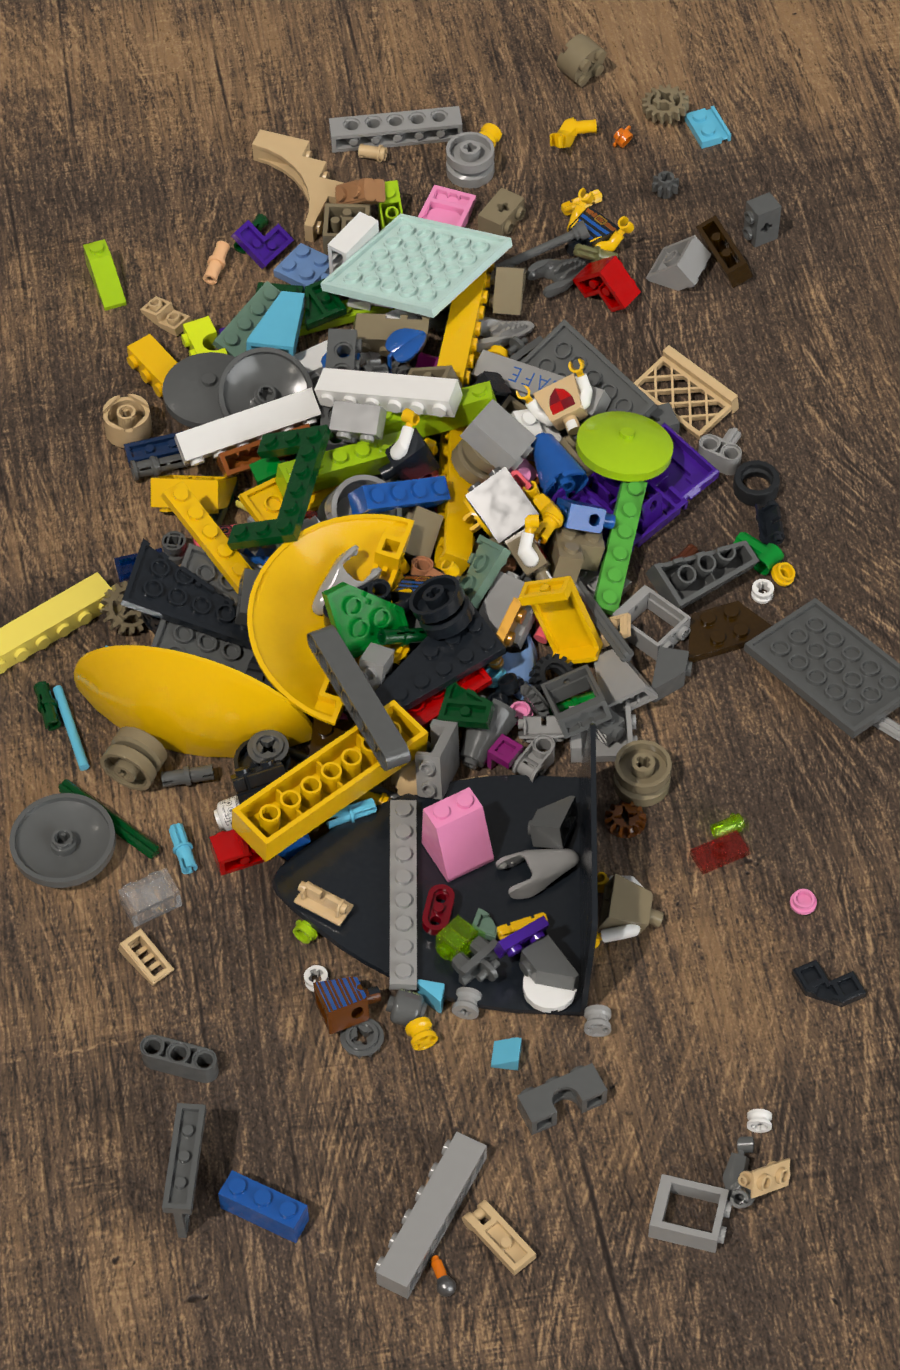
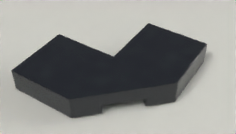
(838, 991)

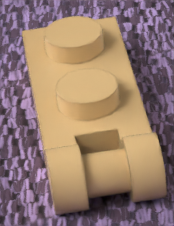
(499, 1237)

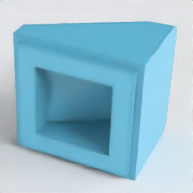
(432, 993)
(506, 1053)

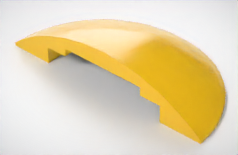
(284, 595)
(185, 699)

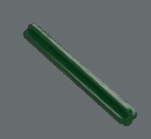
(121, 827)

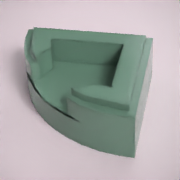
(485, 925)

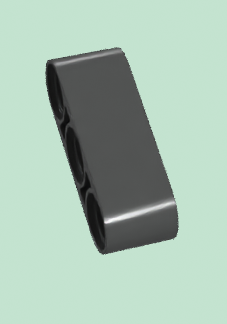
(187, 1068)

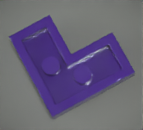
(259, 247)
(522, 938)

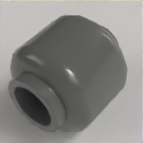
(406, 1007)

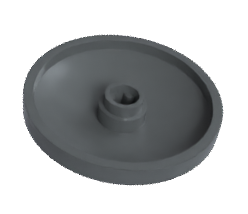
(259, 378)
(192, 388)
(62, 840)

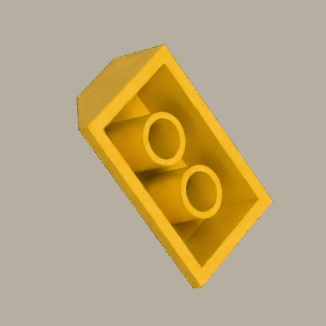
(210, 491)

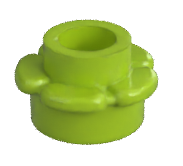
(304, 932)

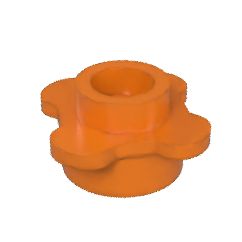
(622, 137)

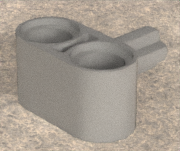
(722, 452)

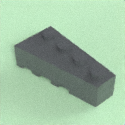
(697, 575)

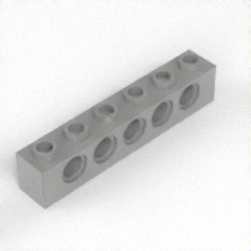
(395, 128)

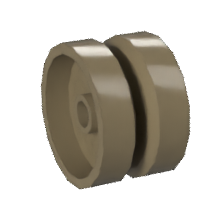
(470, 463)
(133, 758)
(642, 773)

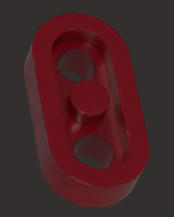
(437, 911)

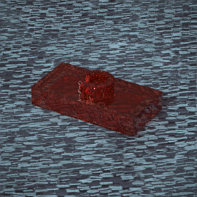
(719, 852)

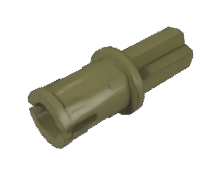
(592, 253)

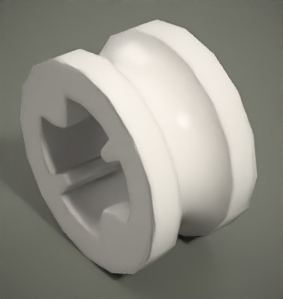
(757, 586)
(315, 970)
(759, 1120)

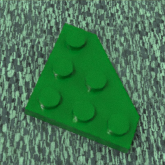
(360, 616)

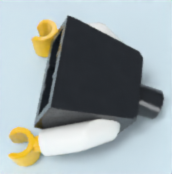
(411, 454)

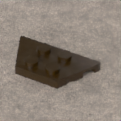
(723, 630)

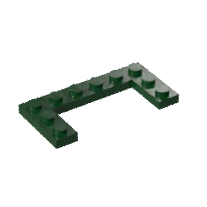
(310, 448)

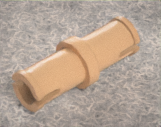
(216, 262)

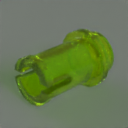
(728, 825)

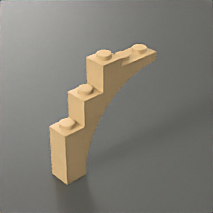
(311, 175)

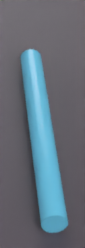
(71, 728)

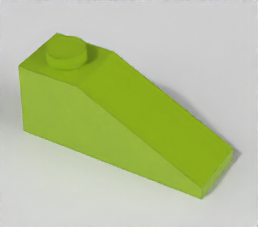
(104, 274)

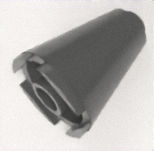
(478, 741)

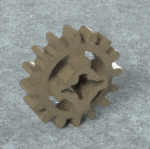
(665, 104)
(113, 601)

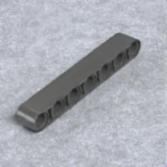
(358, 698)

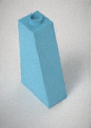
(280, 324)

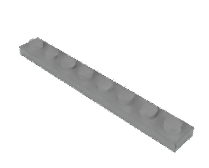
(403, 896)

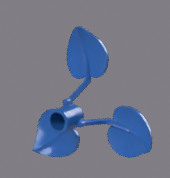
(401, 344)

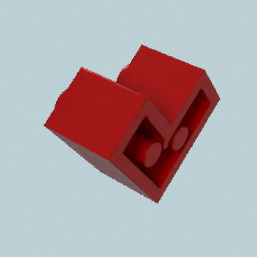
(608, 280)
(232, 852)

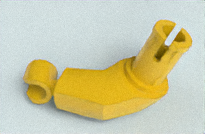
(569, 129)
(549, 511)

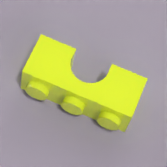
(200, 336)

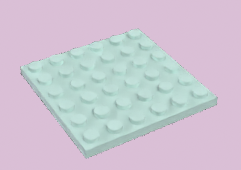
(416, 265)

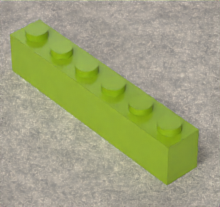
(473, 401)
(343, 463)

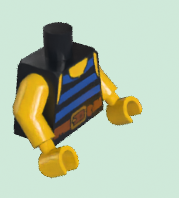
(601, 230)
(407, 585)

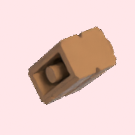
(361, 191)

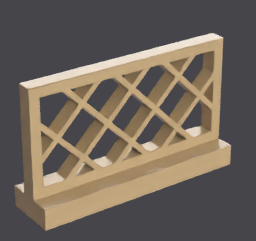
(701, 382)

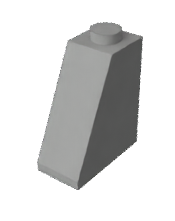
(622, 683)

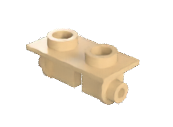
(322, 903)
(766, 1178)

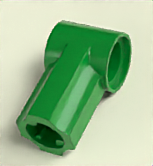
(767, 554)

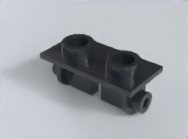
(766, 516)

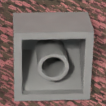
(680, 264)

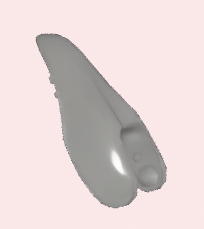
(500, 332)
(337, 575)
(545, 867)

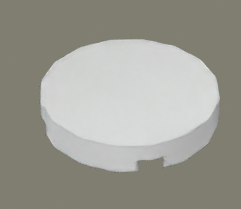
(546, 997)

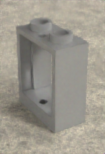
(645, 599)
(684, 1235)

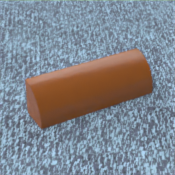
(239, 458)

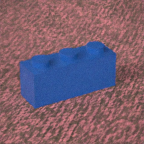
(263, 1206)

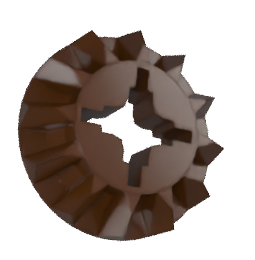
(618, 827)

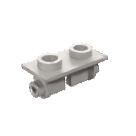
(532, 727)

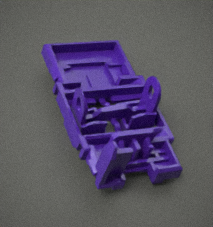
(669, 491)

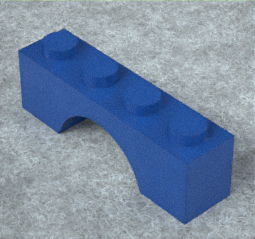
(387, 496)

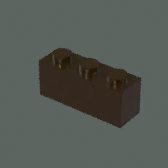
(724, 251)

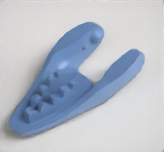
(521, 663)

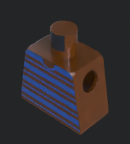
(344, 1002)

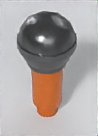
(445, 1285)

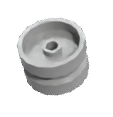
(470, 160)

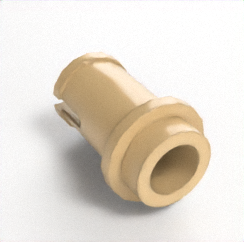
(372, 152)

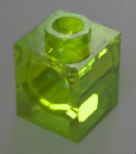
(455, 938)

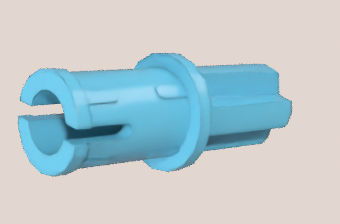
(353, 812)
(182, 848)

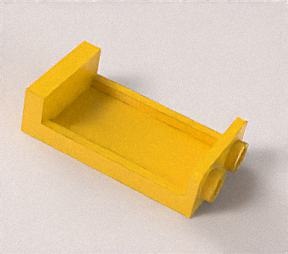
(563, 618)

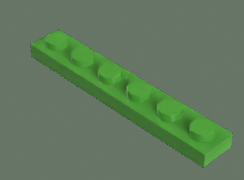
(619, 545)

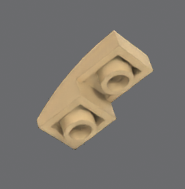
(163, 315)

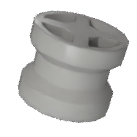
(466, 1004)
(597, 1020)

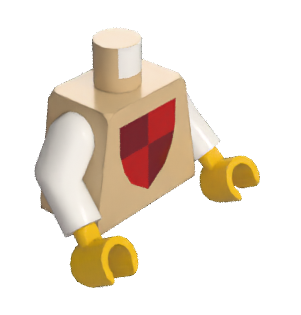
(563, 401)

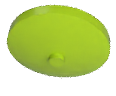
(624, 446)

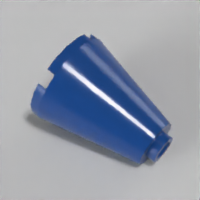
(556, 466)

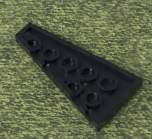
(181, 597)
(441, 663)

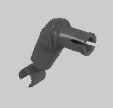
(737, 1163)

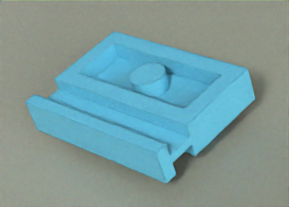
(707, 127)

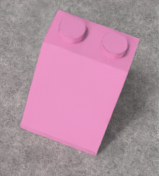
(457, 834)

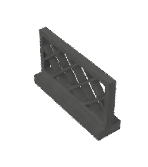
(184, 1164)

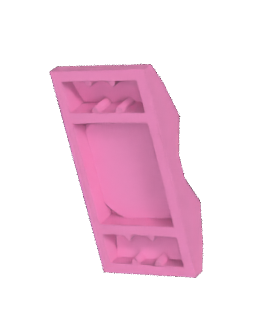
(448, 206)

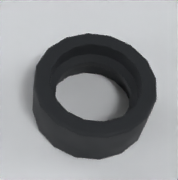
(756, 469)

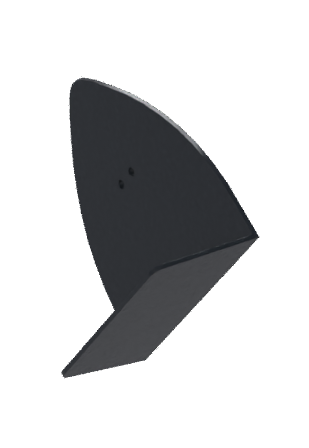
(356, 867)

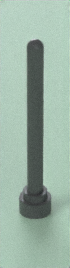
(578, 232)

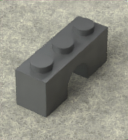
(580, 1085)

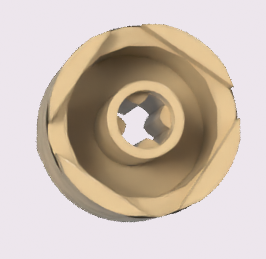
(127, 419)

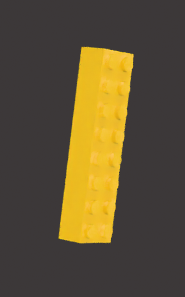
(319, 787)

